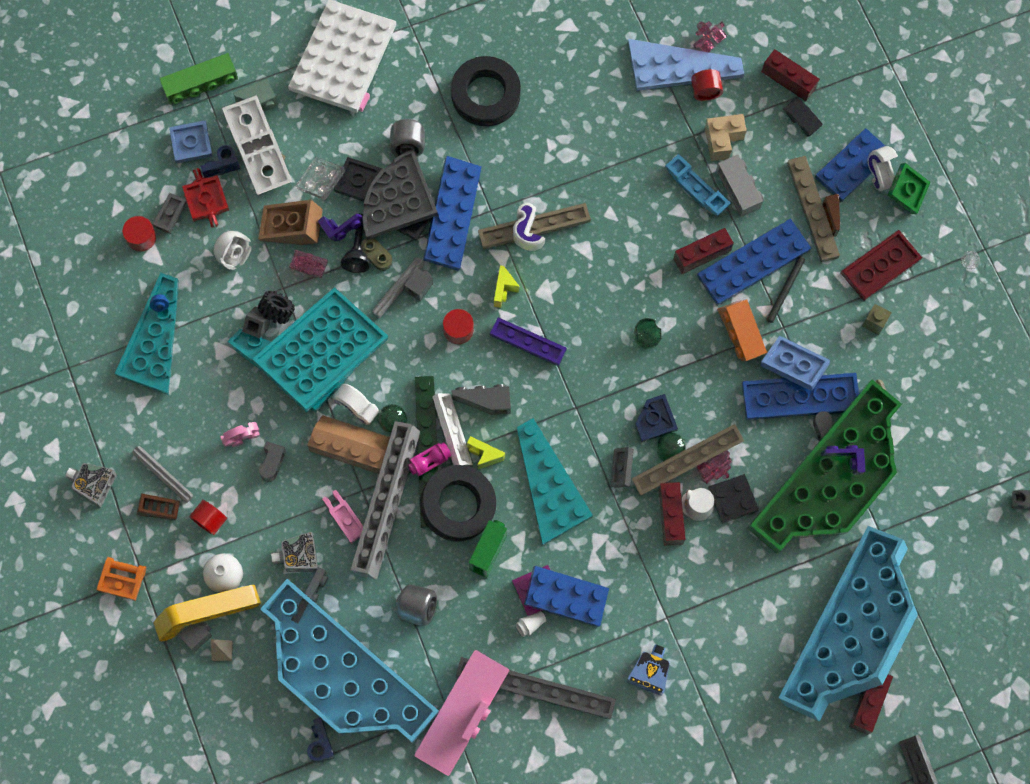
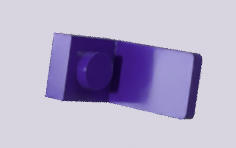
(338, 233)
(857, 462)

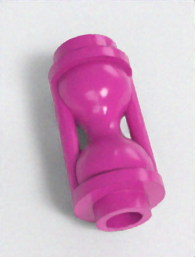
(438, 454)

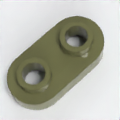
(376, 253)

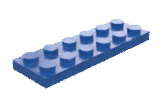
(454, 208)
(754, 262)
(787, 399)

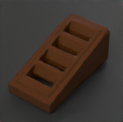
(832, 211)
(157, 514)

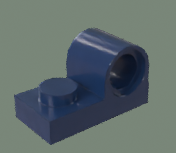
(223, 165)
(323, 742)

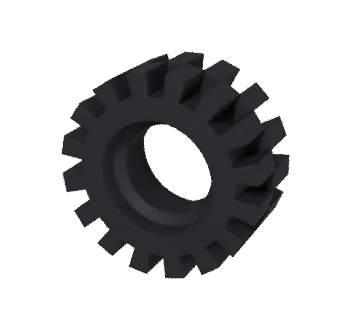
(276, 307)

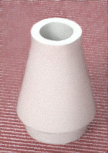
(529, 624)

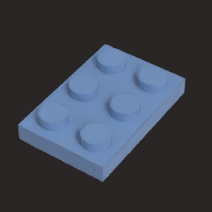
(795, 363)

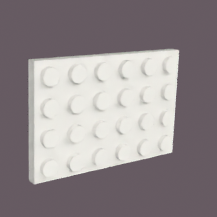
(342, 56)

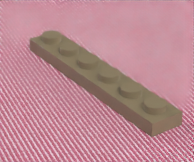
(813, 209)
(542, 224)
(688, 459)

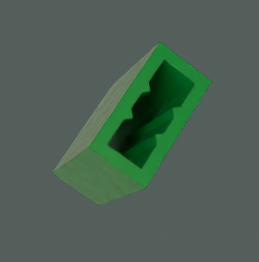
(488, 548)

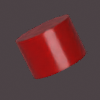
(707, 85)
(139, 233)
(458, 326)
(208, 517)

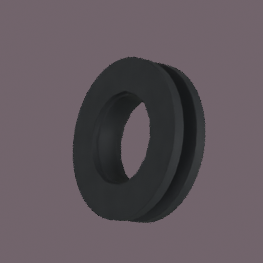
(485, 67)
(472, 480)

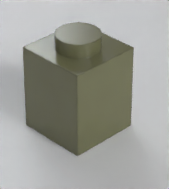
(876, 319)

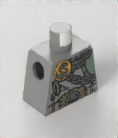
(92, 482)
(297, 554)

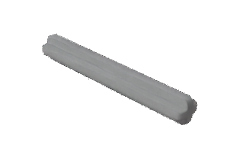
(396, 289)
(162, 474)

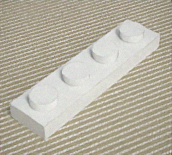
(452, 429)

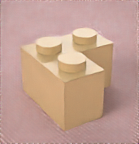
(721, 132)

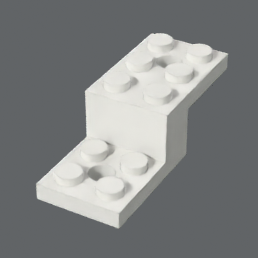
(257, 145)

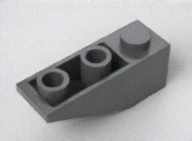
(489, 400)

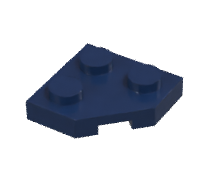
(655, 419)

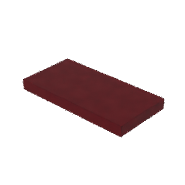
(881, 265)

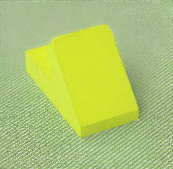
(504, 284)
(489, 454)

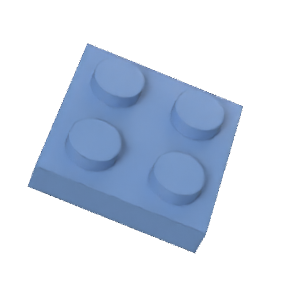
(190, 141)

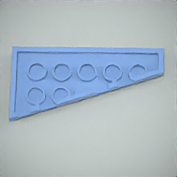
(670, 66)

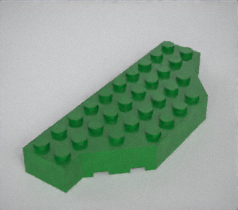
(822, 491)

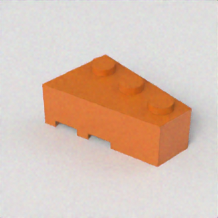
(742, 330)

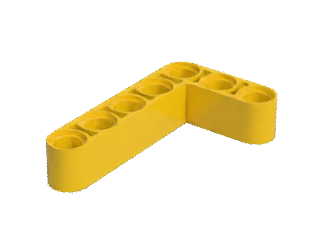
(187, 613)

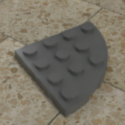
(397, 197)

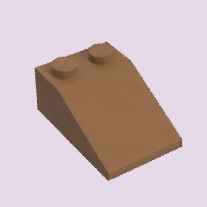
(291, 222)

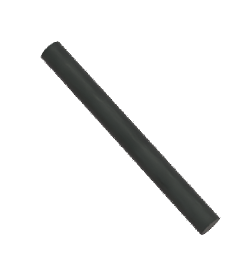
(785, 290)

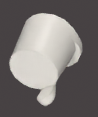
(698, 504)

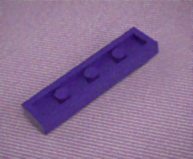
(528, 341)

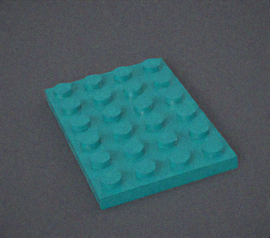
(320, 349)

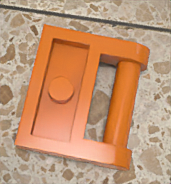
(120, 585)

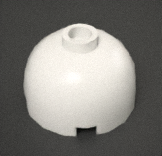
(232, 249)
(222, 573)

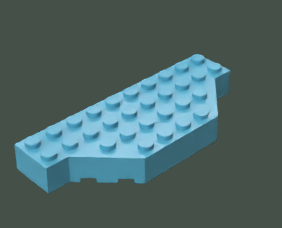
(857, 630)
(339, 674)

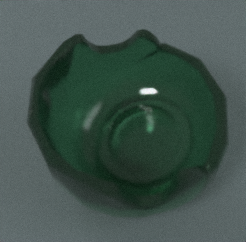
(647, 333)
(390, 414)
(670, 445)

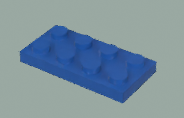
(849, 166)
(566, 596)

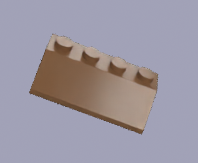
(348, 444)

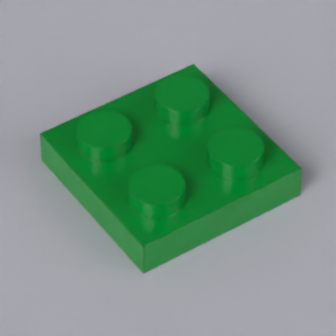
(908, 188)

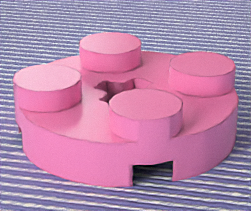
(236, 435)

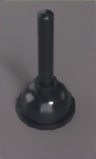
(356, 259)

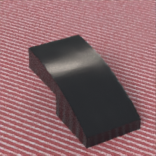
(802, 114)

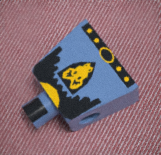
(651, 671)

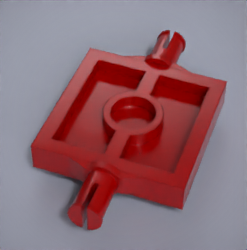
(205, 198)

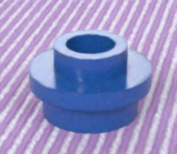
(159, 303)

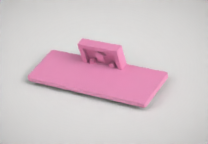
(462, 713)

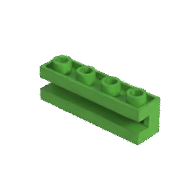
(199, 78)

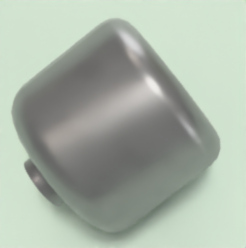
(407, 136)
(416, 605)

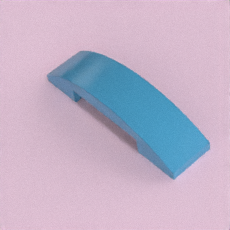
(696, 187)

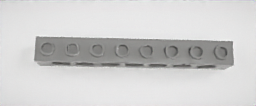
(385, 500)

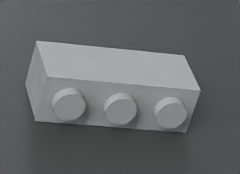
(739, 185)

